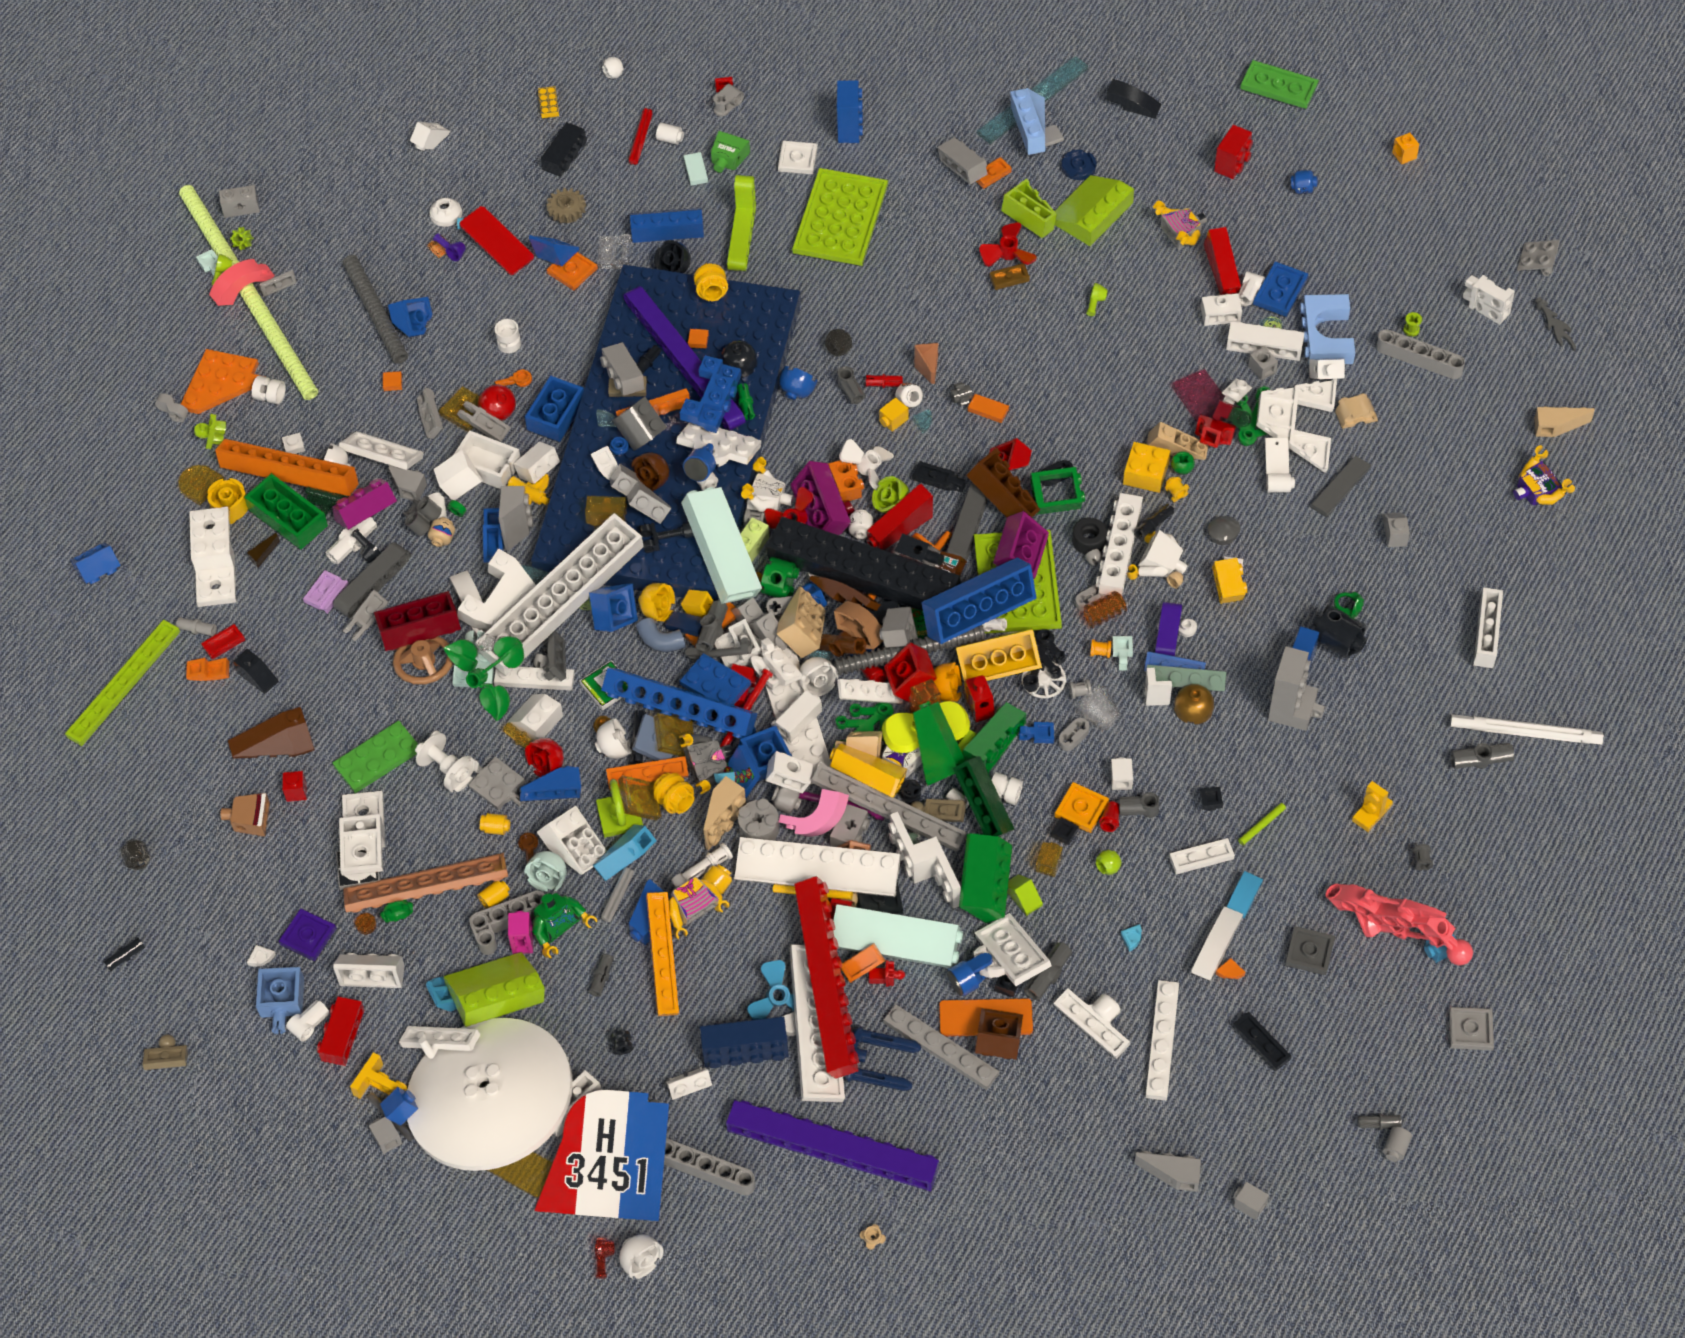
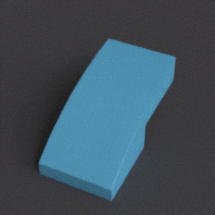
(1245, 893)

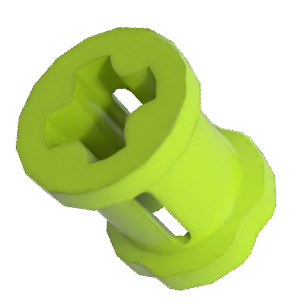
(1412, 324)

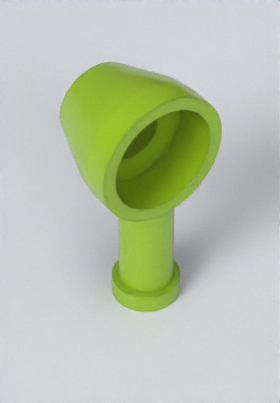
(222, 265)
(1097, 294)

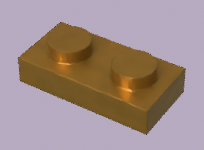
(1009, 276)

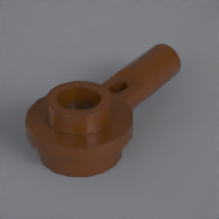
(528, 843)

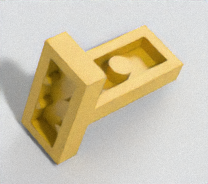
(1373, 808)
(374, 1077)

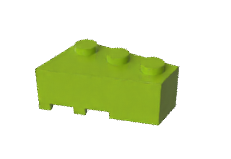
(1029, 209)

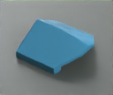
(440, 994)

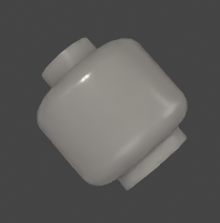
(786, 799)

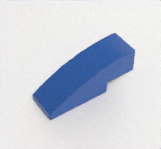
(491, 534)

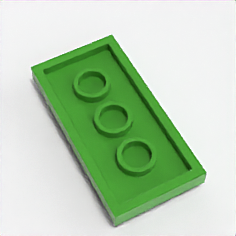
(1279, 84)
(376, 757)

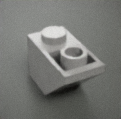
(408, 483)

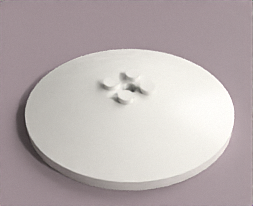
(509, 1116)

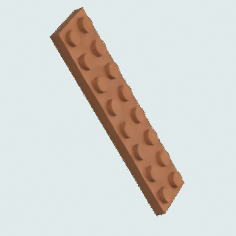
(425, 882)

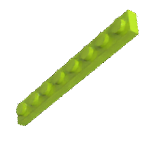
(122, 683)

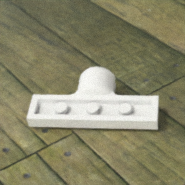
(1095, 1020)

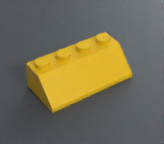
(999, 656)

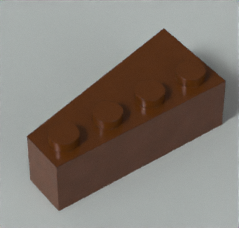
(1001, 487)

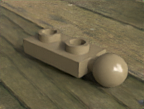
(943, 809)

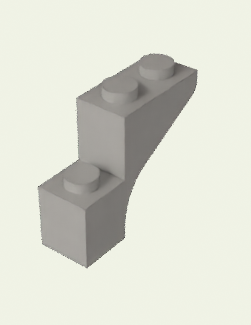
(638, 494)
(761, 623)

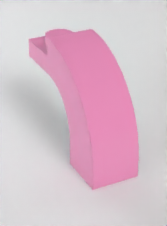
(824, 818)

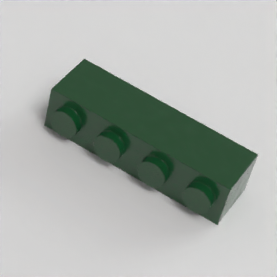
(983, 797)

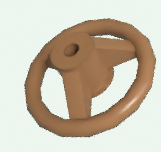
(422, 658)

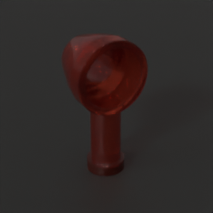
(603, 1249)

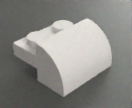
(733, 639)

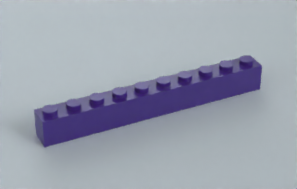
(833, 1145)

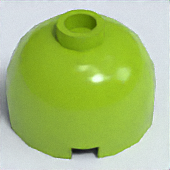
(889, 493)

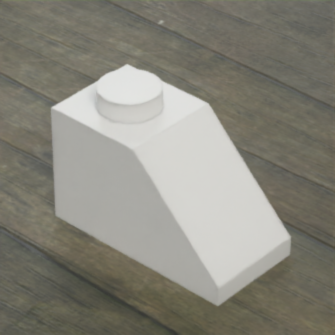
(428, 135)

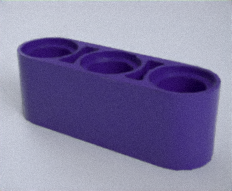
(1168, 628)

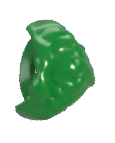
(1359, 603)
(396, 911)

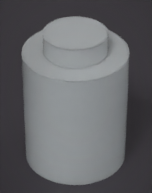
(1397, 1144)

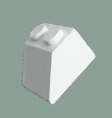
(537, 716)

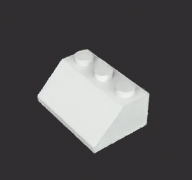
(369, 970)

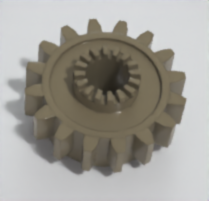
(566, 206)

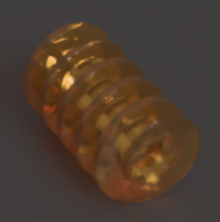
(1104, 607)

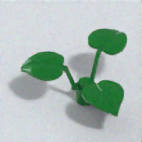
(463, 655)

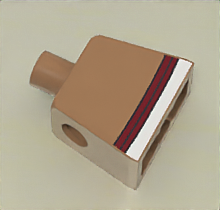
(248, 814)

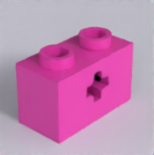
(520, 932)

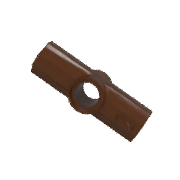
(842, 644)

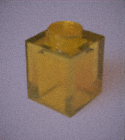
(1049, 859)

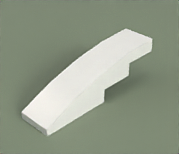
(1217, 943)

